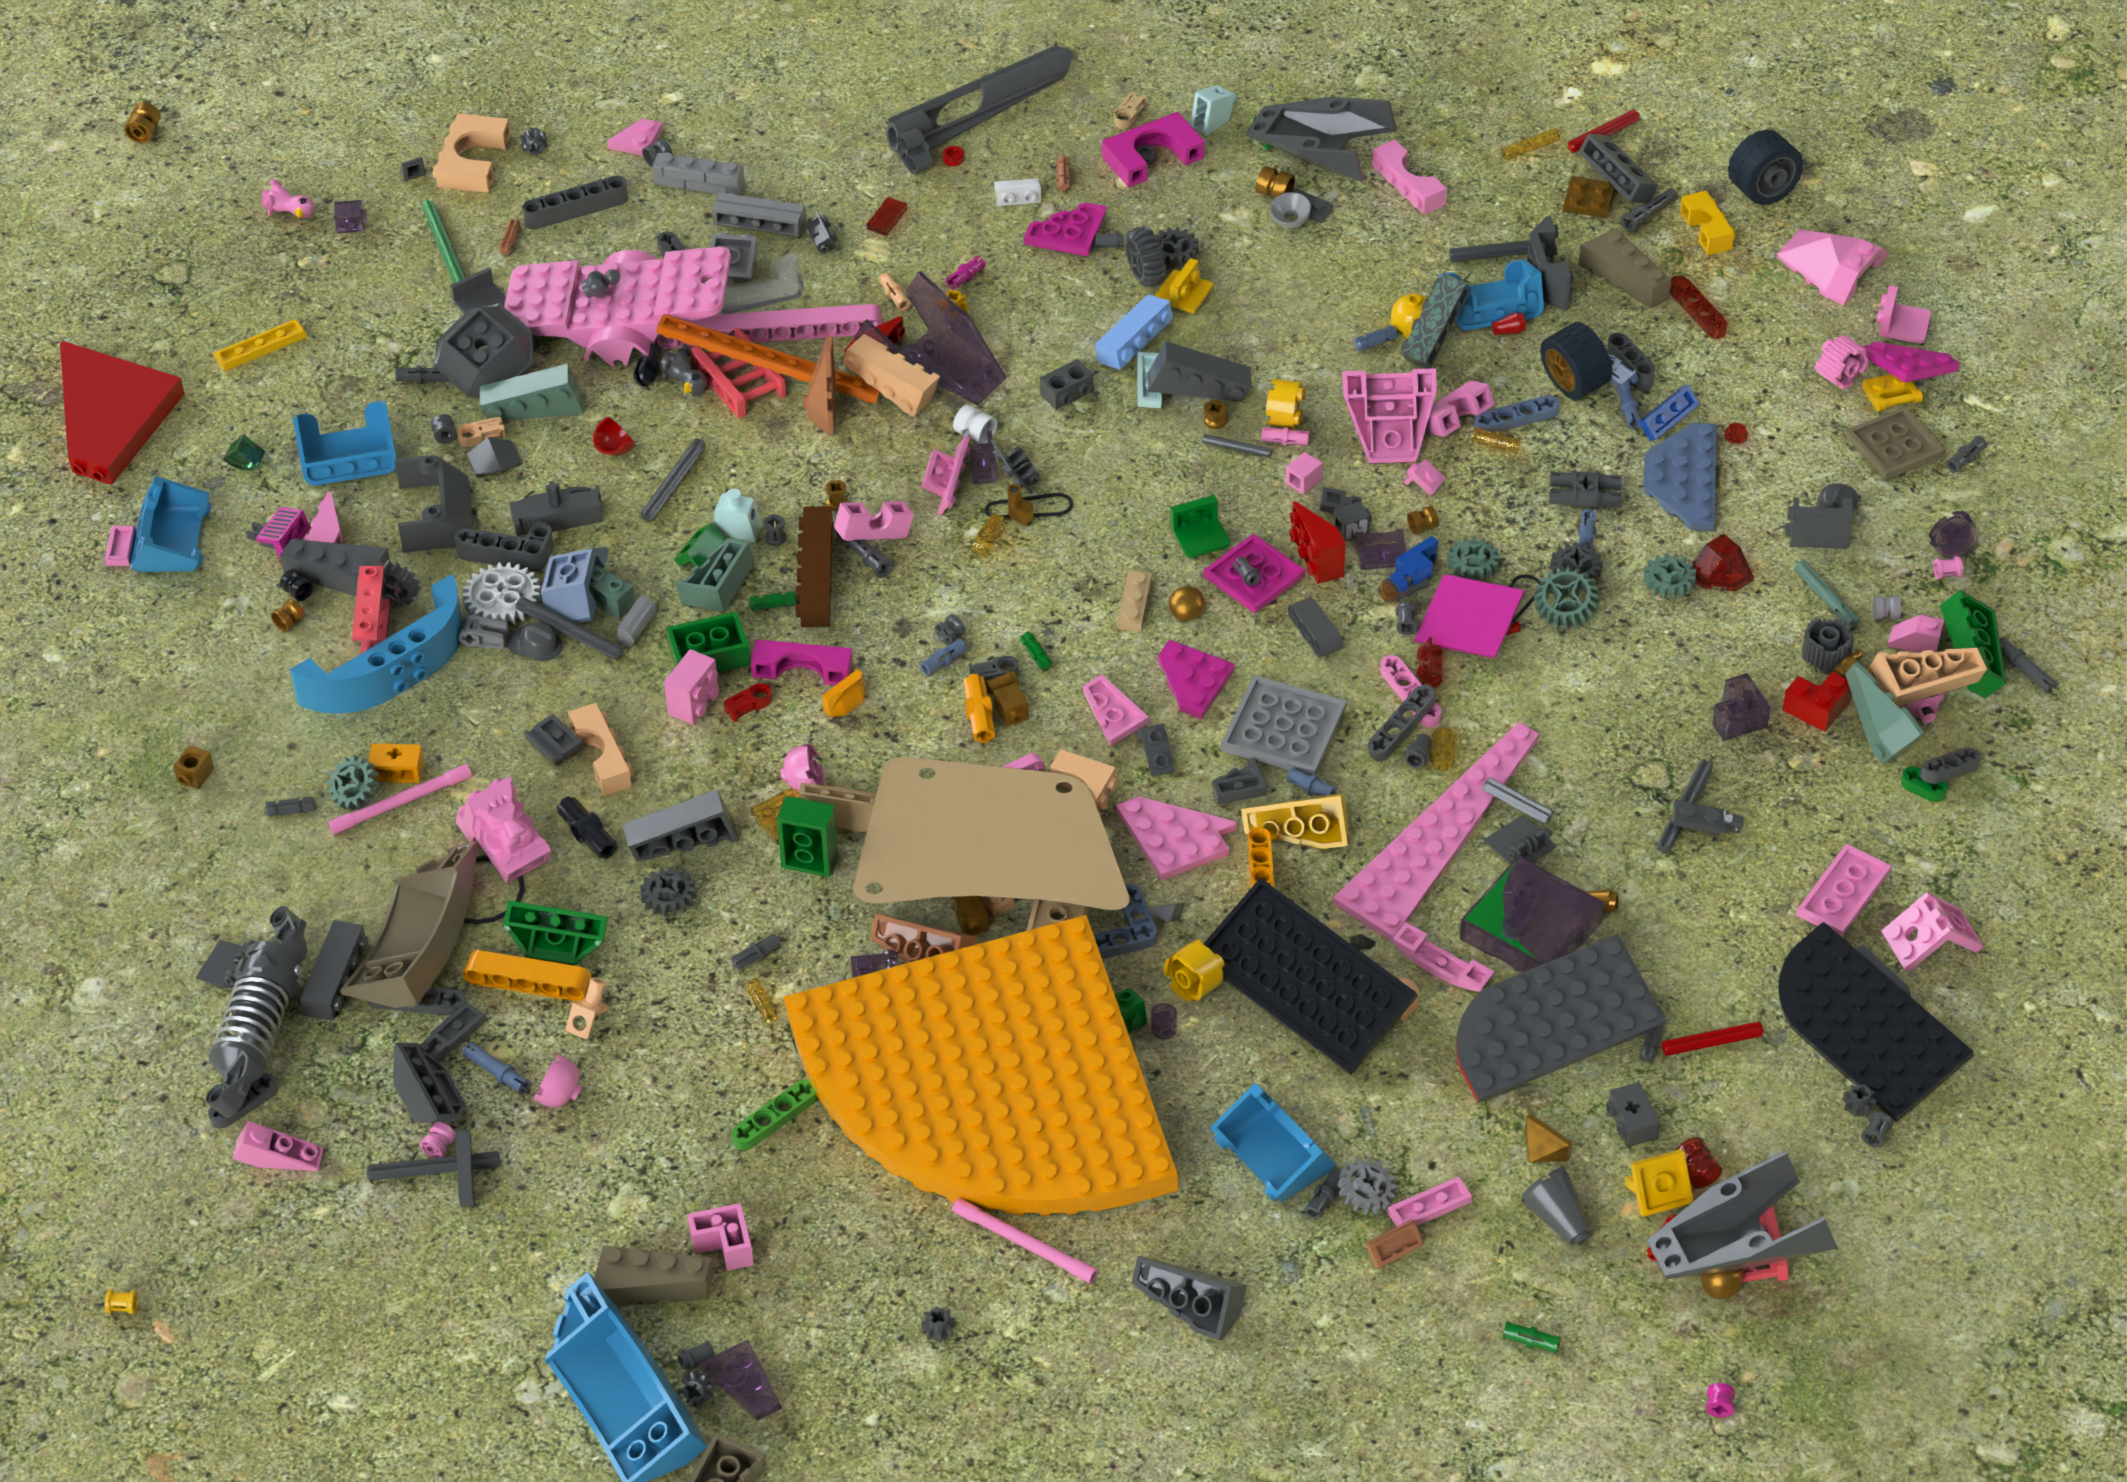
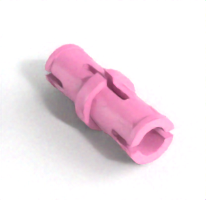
(1285, 436)

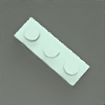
(1146, 398)

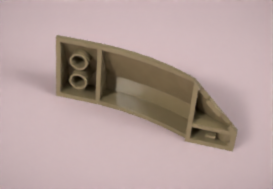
(417, 931)

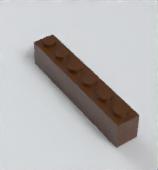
(815, 566)

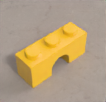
(1715, 232)

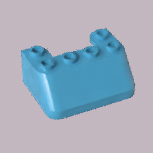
(348, 452)

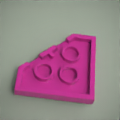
(1068, 231)
(1909, 362)
(1193, 676)

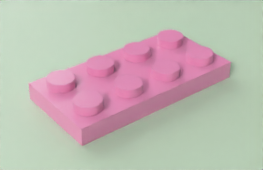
(1844, 889)

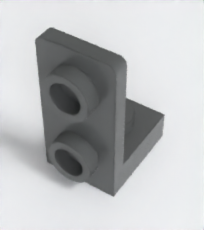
(1156, 749)

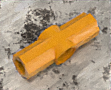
(978, 708)

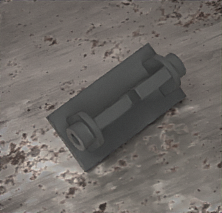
(822, 236)

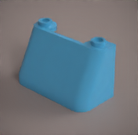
(1492, 301)
(169, 528)
(1271, 1144)

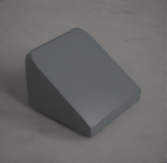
(412, 169)
(1168, 912)

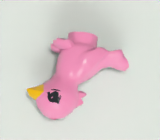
(280, 200)

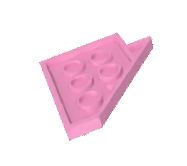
(1174, 836)

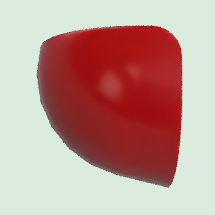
(612, 438)

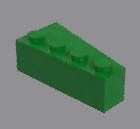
(1975, 626)

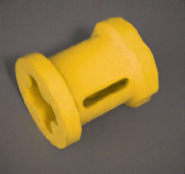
(121, 1301)

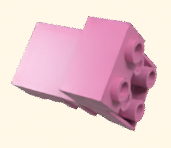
(503, 830)

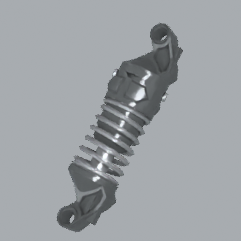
(258, 1003)

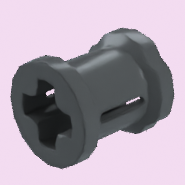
(780, 534)
(1406, 618)
(1877, 1129)

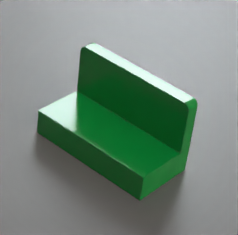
(700, 546)

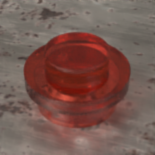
(1736, 433)

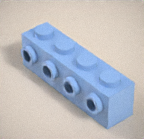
(1134, 331)

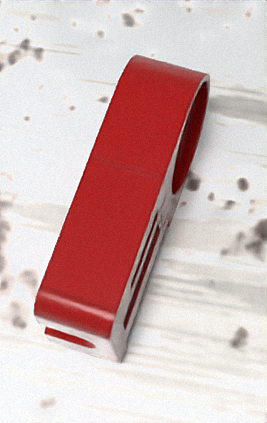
(746, 702)

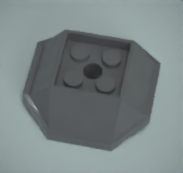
(506, 355)

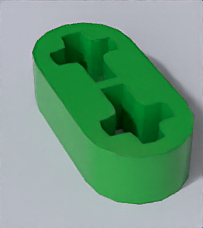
(1922, 788)

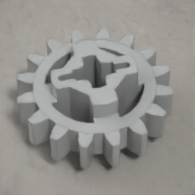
(1366, 1186)

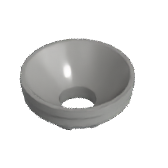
(1289, 204)

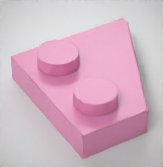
(636, 137)

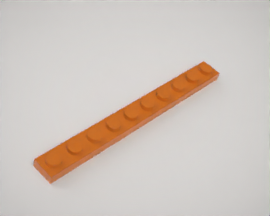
(760, 356)

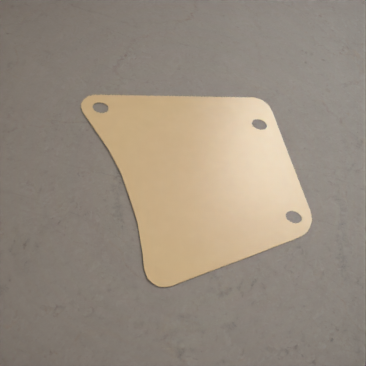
(986, 836)

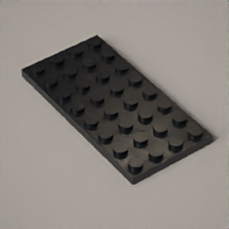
(1308, 976)

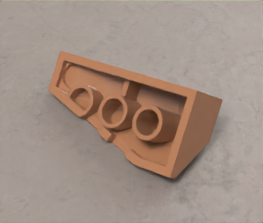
(822, 395)
(916, 940)

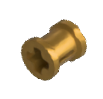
(836, 493)

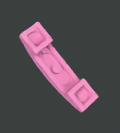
(1439, 962)

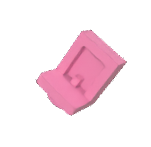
(1425, 476)

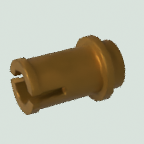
(1001, 681)

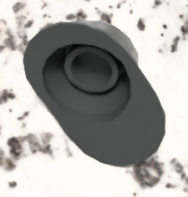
(1832, 496)
(535, 641)

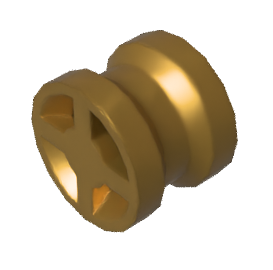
(1215, 414)

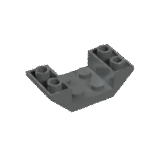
(1555, 276)

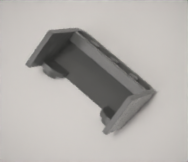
(438, 521)

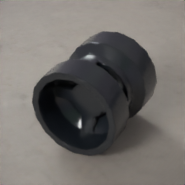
(296, 585)

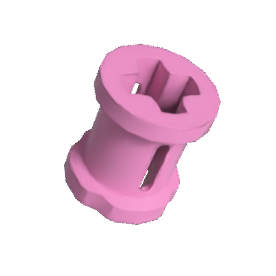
(1948, 567)

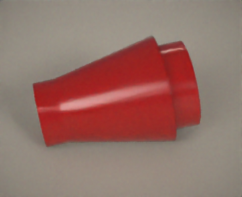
(1510, 324)

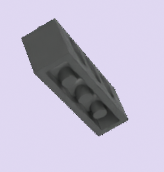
(1618, 168)

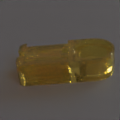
(988, 534)

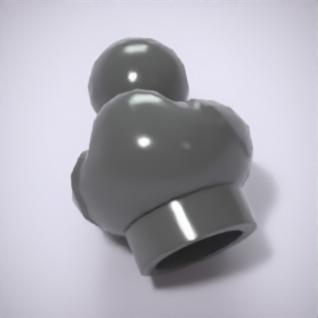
(598, 283)

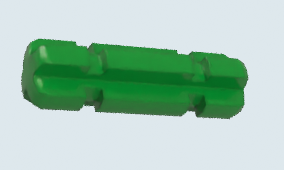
(772, 600)
(1036, 651)

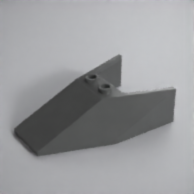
(1321, 128)
(1724, 1227)

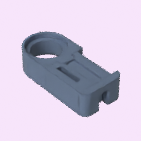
(1621, 375)

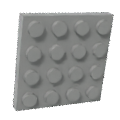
(1283, 725)

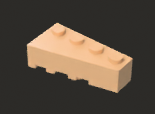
(891, 375)
(1926, 673)

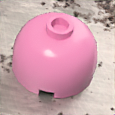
(802, 767)
(559, 1083)

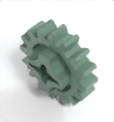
(1473, 558)
(1669, 576)
(356, 770)

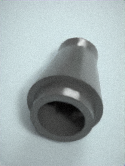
(1418, 752)

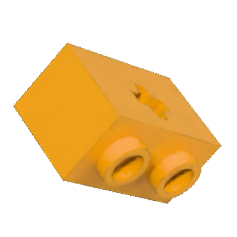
(397, 762)

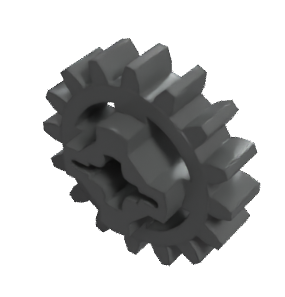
(1177, 246)
(1578, 557)
(399, 584)
(668, 891)

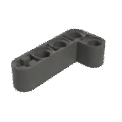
(495, 547)

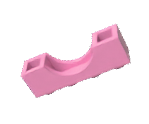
(1423, 192)

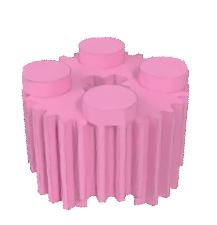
(1842, 361)

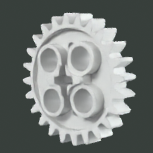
(497, 591)

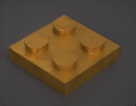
(1588, 197)

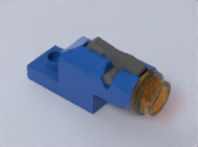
(1411, 571)

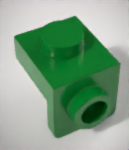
(1132, 1009)

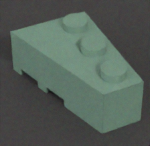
(719, 577)

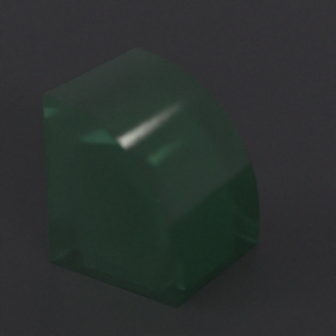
(244, 454)

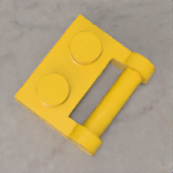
(1890, 391)

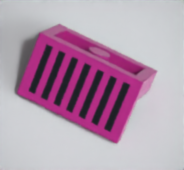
(284, 526)

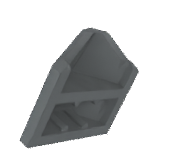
(493, 456)

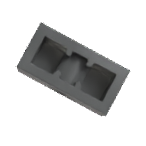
(1633, 1114)

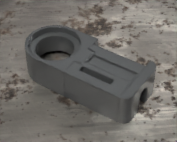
(993, 668)

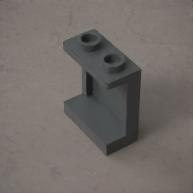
(1819, 526)

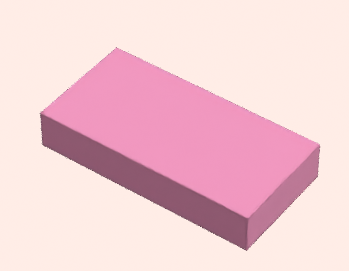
(120, 546)

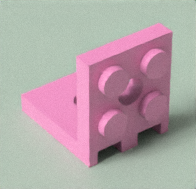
(1935, 923)

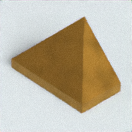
(1544, 1142)

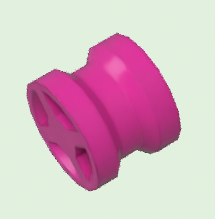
(1720, 1400)

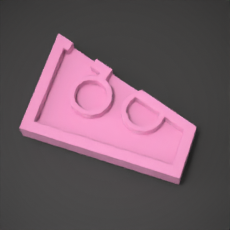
(1113, 710)

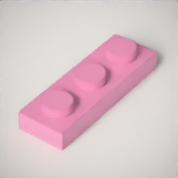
(1431, 1203)

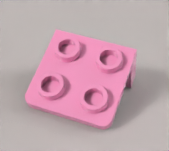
(1901, 321)

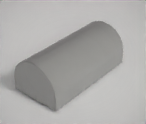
(635, 621)

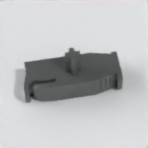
(557, 508)

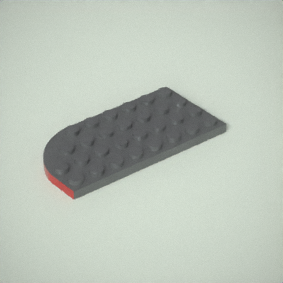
(1553, 1018)

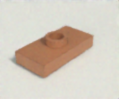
(1394, 1243)

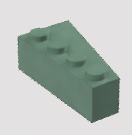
(533, 395)

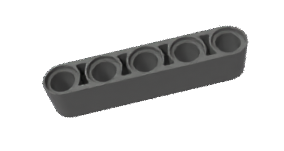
(575, 202)

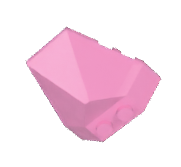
(1831, 261)
(1390, 412)

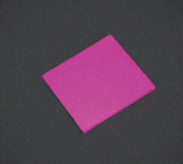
(1469, 616)

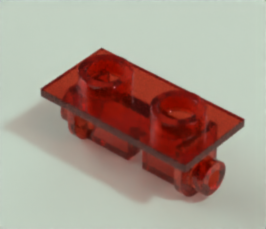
(1429, 664)

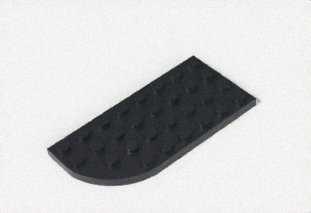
(1866, 1023)

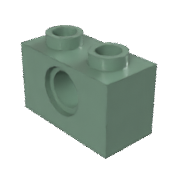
(611, 593)

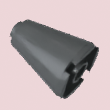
(1559, 1206)

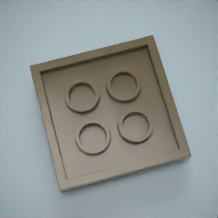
(1895, 443)

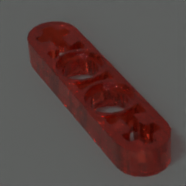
(1701, 305)

